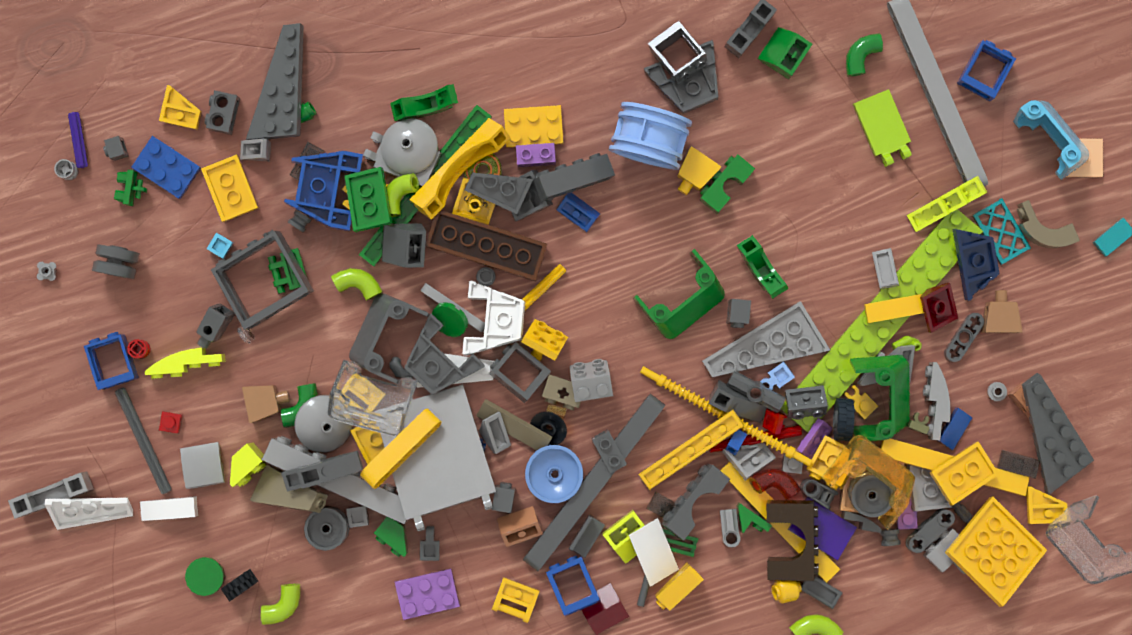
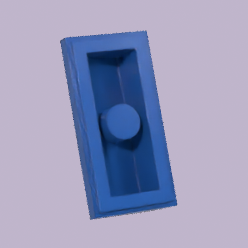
(578, 211)
(955, 428)

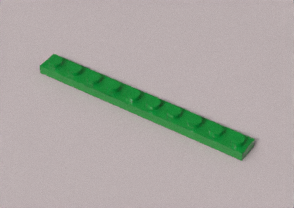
(373, 250)

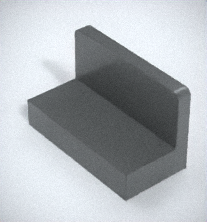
(586, 536)

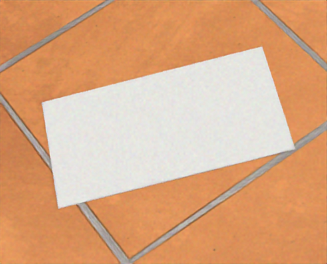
(653, 552)

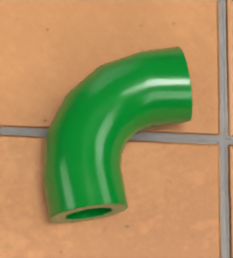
(859, 51)
(305, 393)

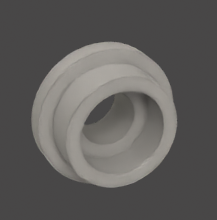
(991, 391)

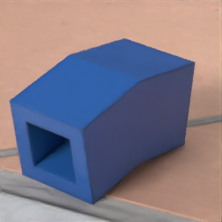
(736, 442)

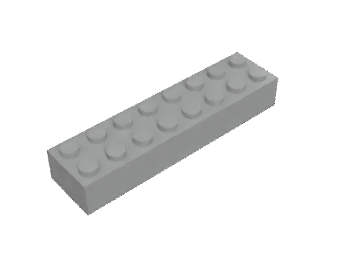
(352, 486)

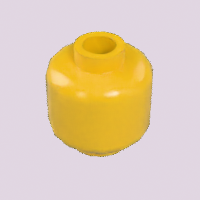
(786, 590)

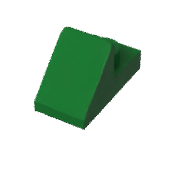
(746, 517)

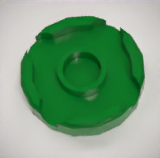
(454, 320)
(204, 576)

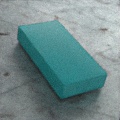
(1113, 237)

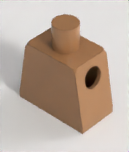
(1001, 315)
(263, 401)

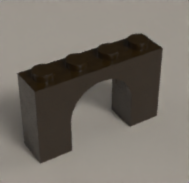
(803, 515)

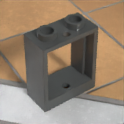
(666, 39)
(502, 379)

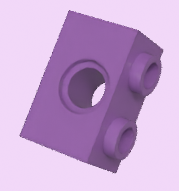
(535, 155)

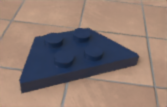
(976, 261)

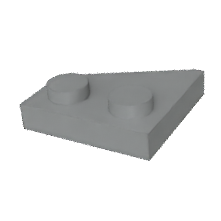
(750, 459)

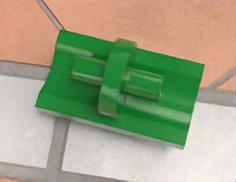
(129, 179)

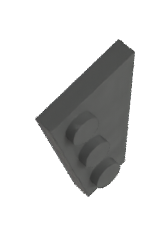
(500, 190)

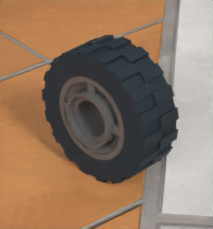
(843, 419)

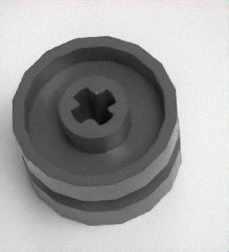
(115, 261)
(875, 504)
(338, 532)

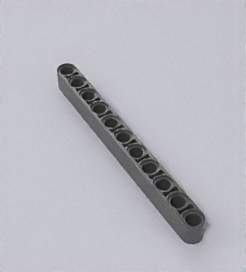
(592, 485)

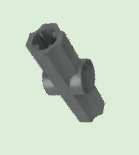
(744, 386)

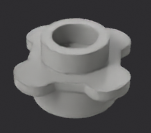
(51, 267)

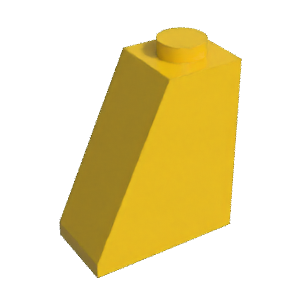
(678, 587)

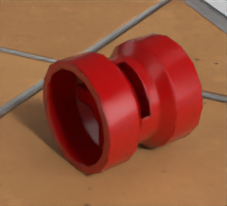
(143, 349)

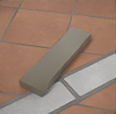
(516, 427)

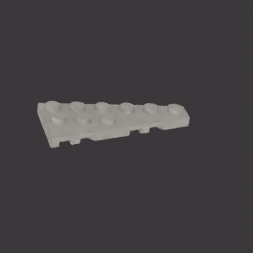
(777, 340)

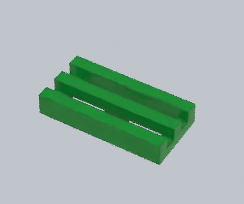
(693, 546)

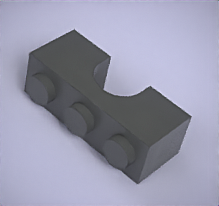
(750, 28)

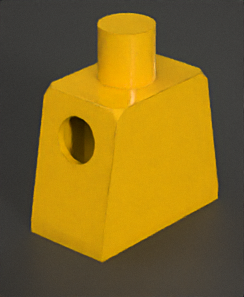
(696, 171)

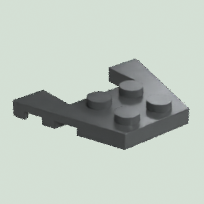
(693, 92)
(432, 366)

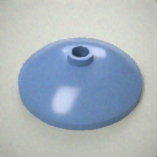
(540, 469)

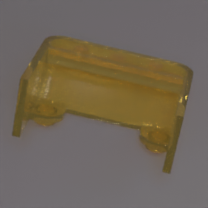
(863, 455)

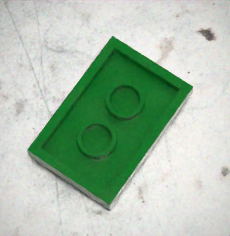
(368, 199)

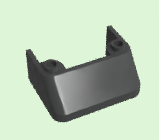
(362, 349)

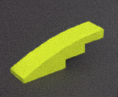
(947, 203)

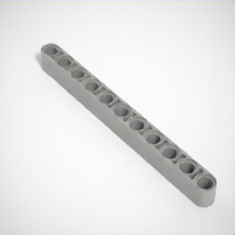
(936, 90)

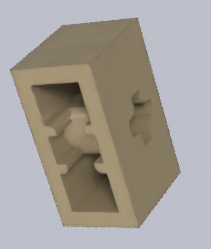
(551, 396)

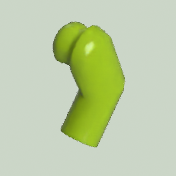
(907, 340)

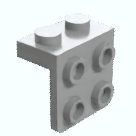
(591, 380)

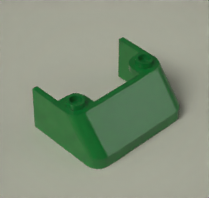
(708, 296)
(890, 372)

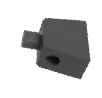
(214, 324)

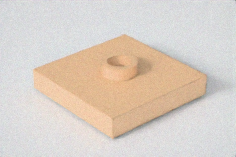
(1094, 165)

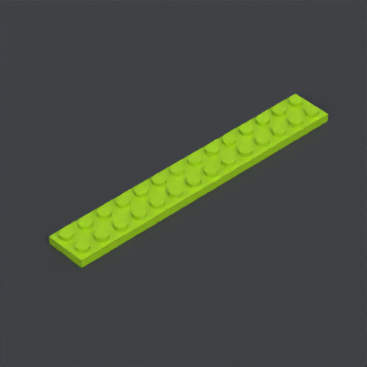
(863, 339)

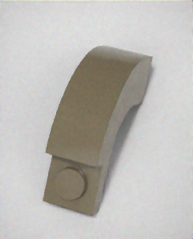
(1041, 235)

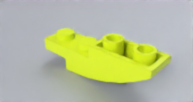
(177, 363)

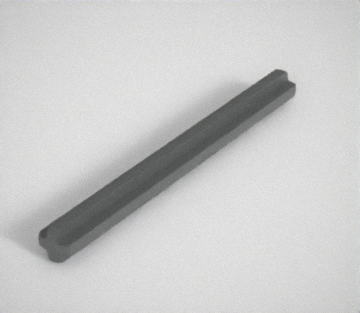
(143, 440)

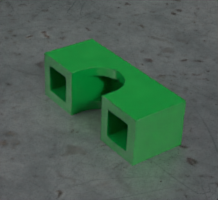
(738, 170)

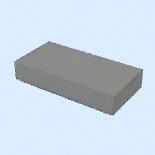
(885, 268)

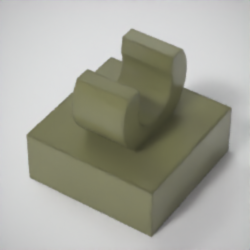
(918, 426)

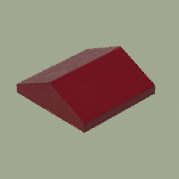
(938, 306)
(606, 612)

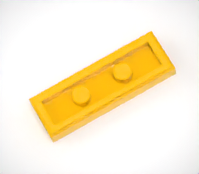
(893, 308)

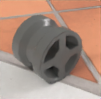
(299, 221)
(890, 537)

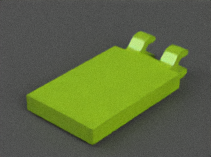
(883, 126)

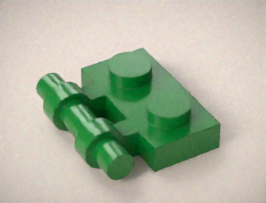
(290, 278)

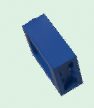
(977, 87)
(102, 384)
(581, 604)

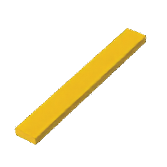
(931, 459)
(827, 567)

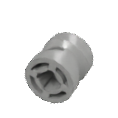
(62, 168)

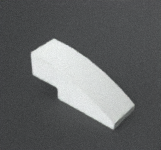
(169, 508)

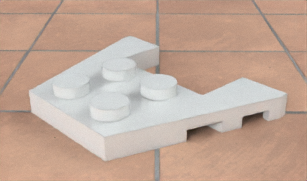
(502, 321)

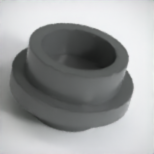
(485, 276)

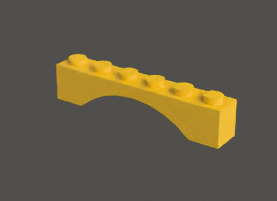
(485, 141)

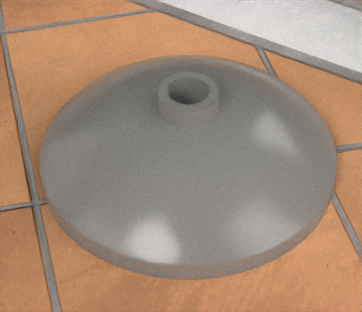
(414, 157)
(310, 423)

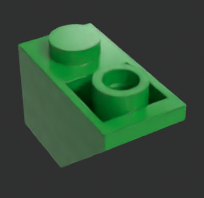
(393, 534)

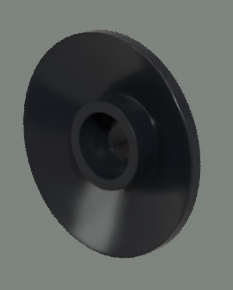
(557, 431)

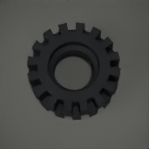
(239, 585)

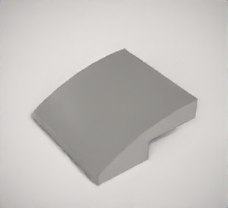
(202, 465)

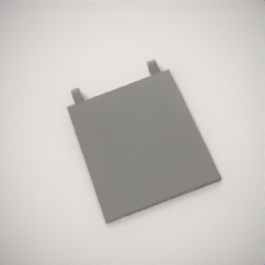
(448, 465)

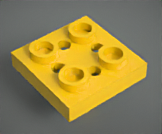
(479, 212)
(544, 340)

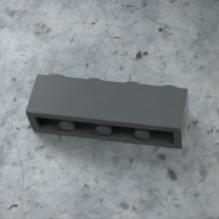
(573, 177)

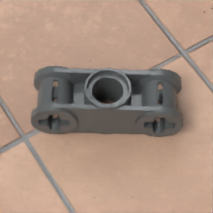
(930, 530)

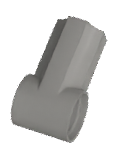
(729, 524)

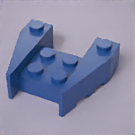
(319, 186)

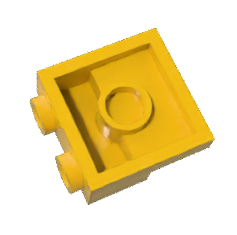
(823, 458)

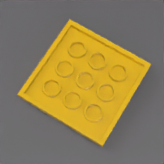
(996, 551)

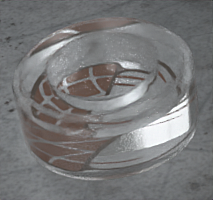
(246, 335)

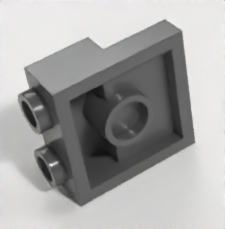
(532, 201)

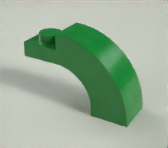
(761, 267)

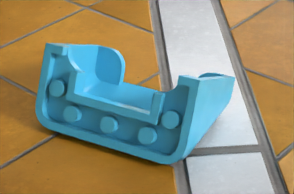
(1042, 113)

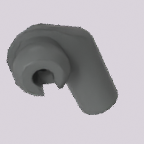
(397, 369)

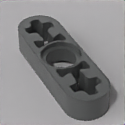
(967, 322)

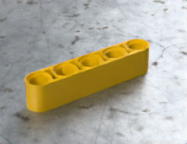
(400, 448)

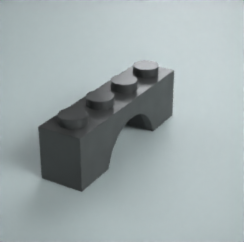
(680, 519)

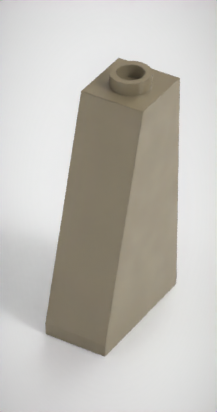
(273, 492)

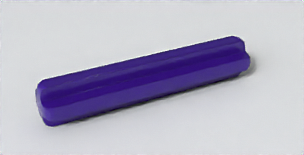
(77, 140)

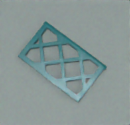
(1017, 234)

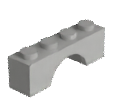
(64, 489)

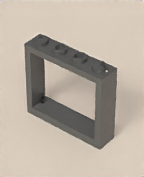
(240, 255)

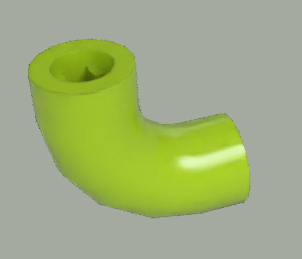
(398, 188)
(359, 279)
(284, 607)
(816, 625)

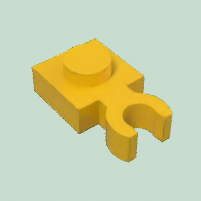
(862, 403)

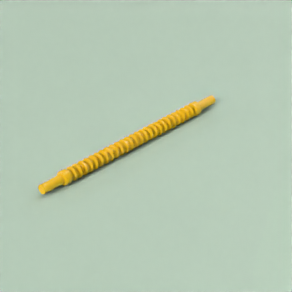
(661, 380)

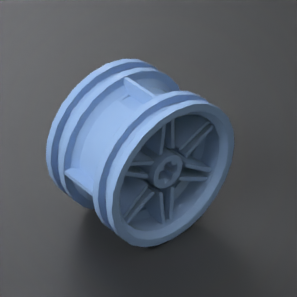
(650, 135)

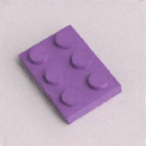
(427, 594)

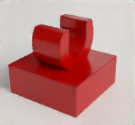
(773, 421)

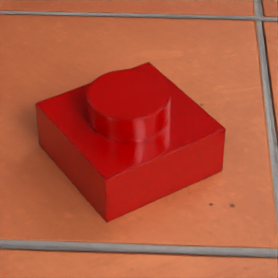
(170, 422)

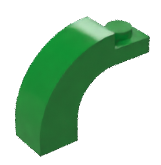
(425, 104)

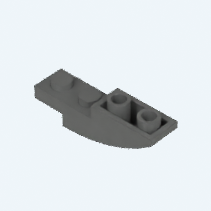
(322, 471)

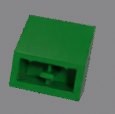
(785, 52)

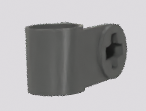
(821, 494)

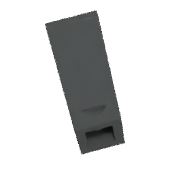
(729, 399)

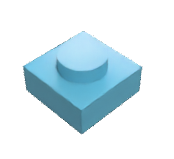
(220, 245)

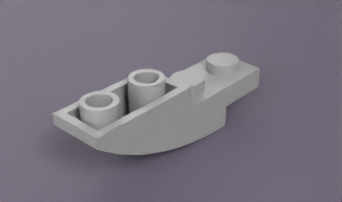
(936, 391)

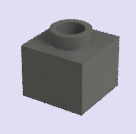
(115, 148)

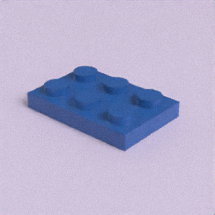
(166, 167)

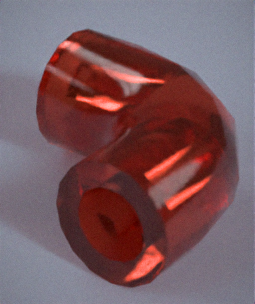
(775, 478)

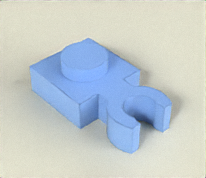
(779, 375)

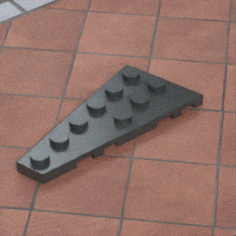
(280, 99)
(1055, 439)

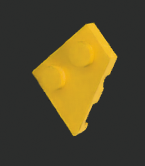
(178, 110)
(1043, 507)

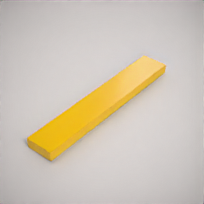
(691, 449)

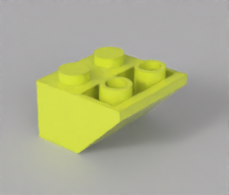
(245, 463)
(619, 533)

